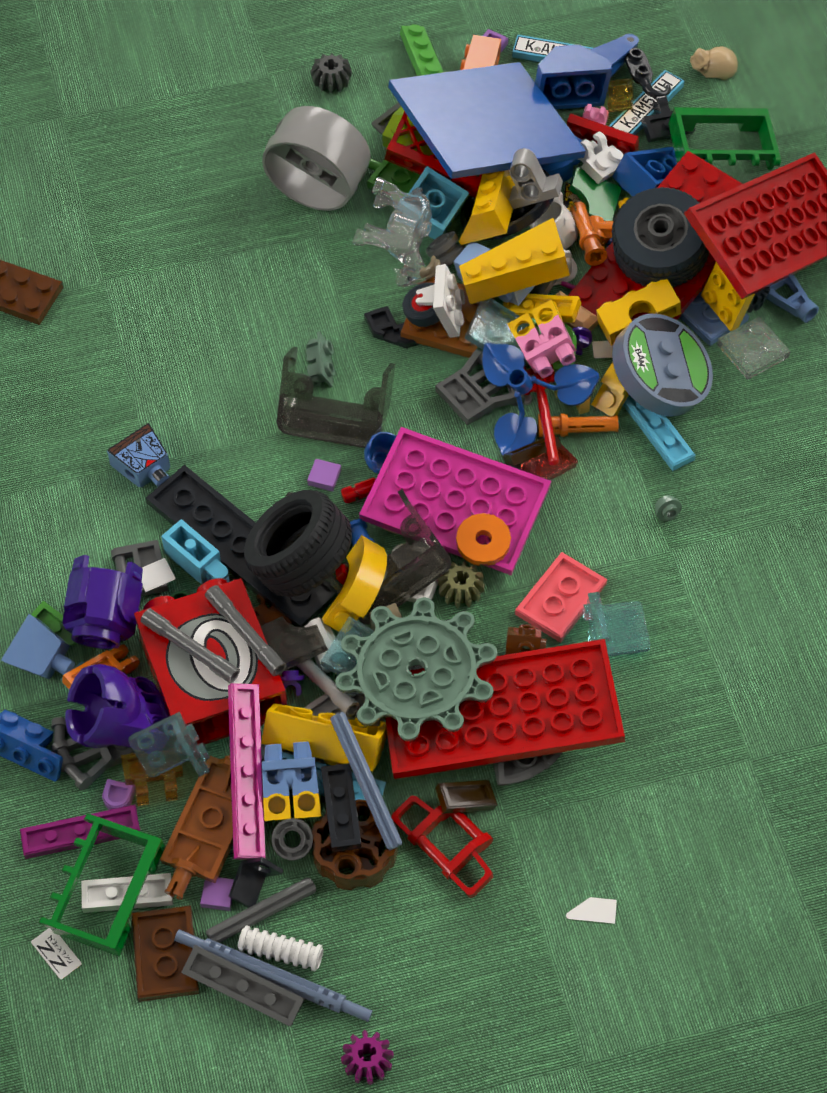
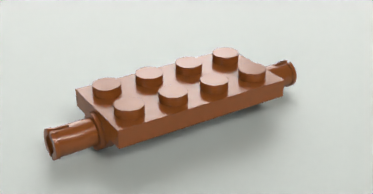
(203, 830)

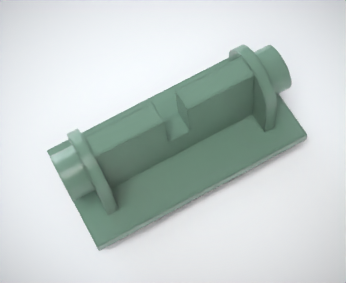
(320, 351)

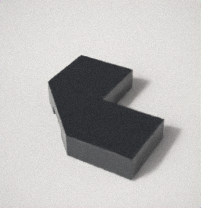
(385, 328)

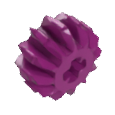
(355, 1057)

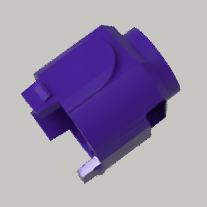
(101, 604)

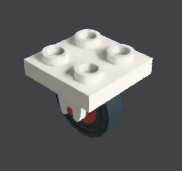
(436, 302)

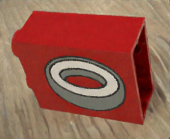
(188, 683)

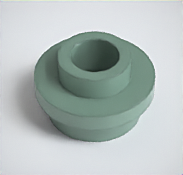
(667, 508)

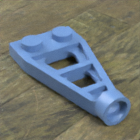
(797, 304)

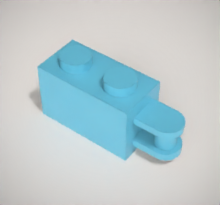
(193, 553)

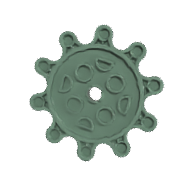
(409, 641)

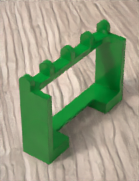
(748, 120)
(120, 928)

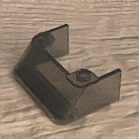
(330, 419)
(411, 565)

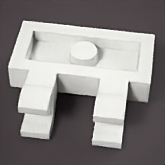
(605, 161)

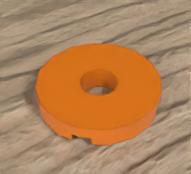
(485, 525)

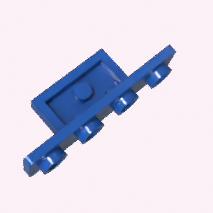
(26, 743)

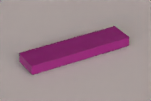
(61, 834)

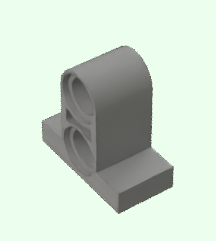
(530, 181)

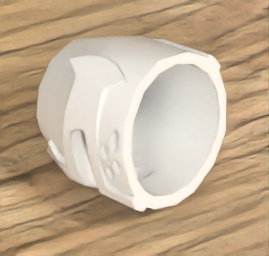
(564, 222)

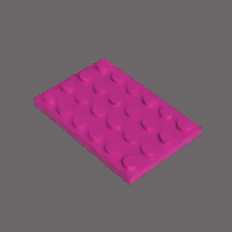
(450, 487)

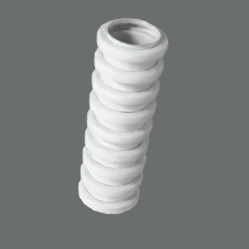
(280, 948)

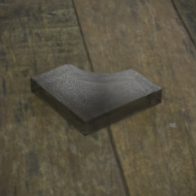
(293, 643)

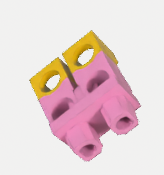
(550, 345)

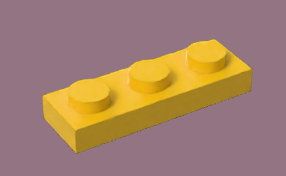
(567, 306)

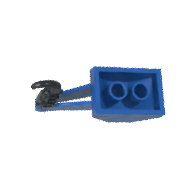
(580, 76)

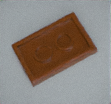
(159, 957)

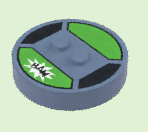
(662, 365)

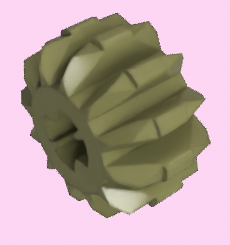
(471, 586)

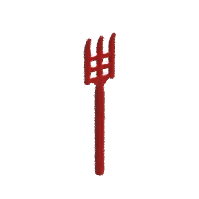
(545, 416)

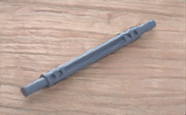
(287, 980)

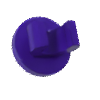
(583, 337)
(290, 678)

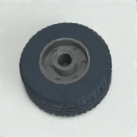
(656, 239)

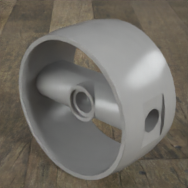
(316, 158)

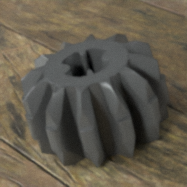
(331, 72)

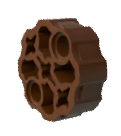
(331, 863)

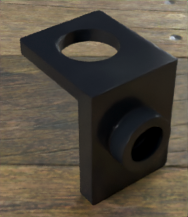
(250, 880)

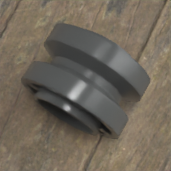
(445, 248)
(282, 848)

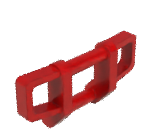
(472, 849)

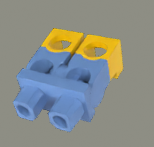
(286, 775)

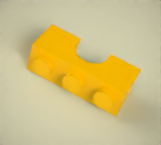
(653, 299)

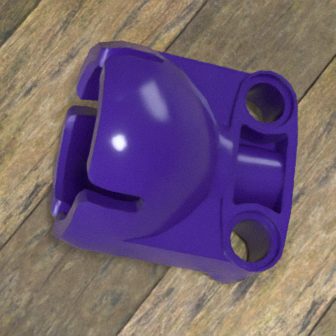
(113, 706)

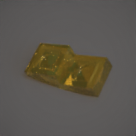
(620, 95)

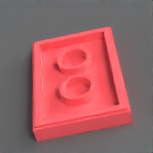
(559, 597)

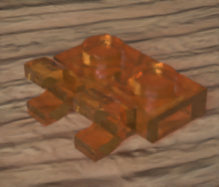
(136, 774)

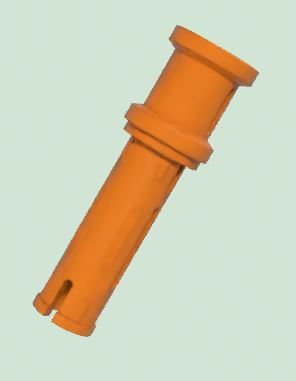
(589, 239)
(564, 424)

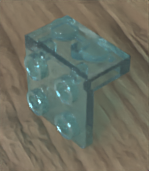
(618, 623)
(169, 745)

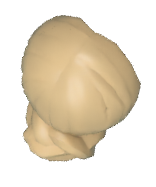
(715, 63)

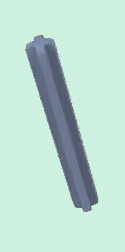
(366, 781)

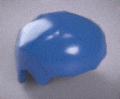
(378, 449)

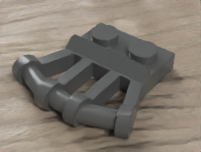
(466, 395)
(110, 756)

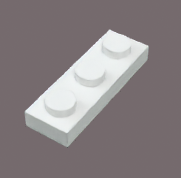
(109, 893)

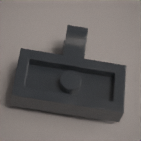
(656, 125)

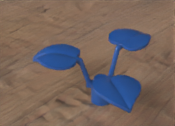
(505, 365)

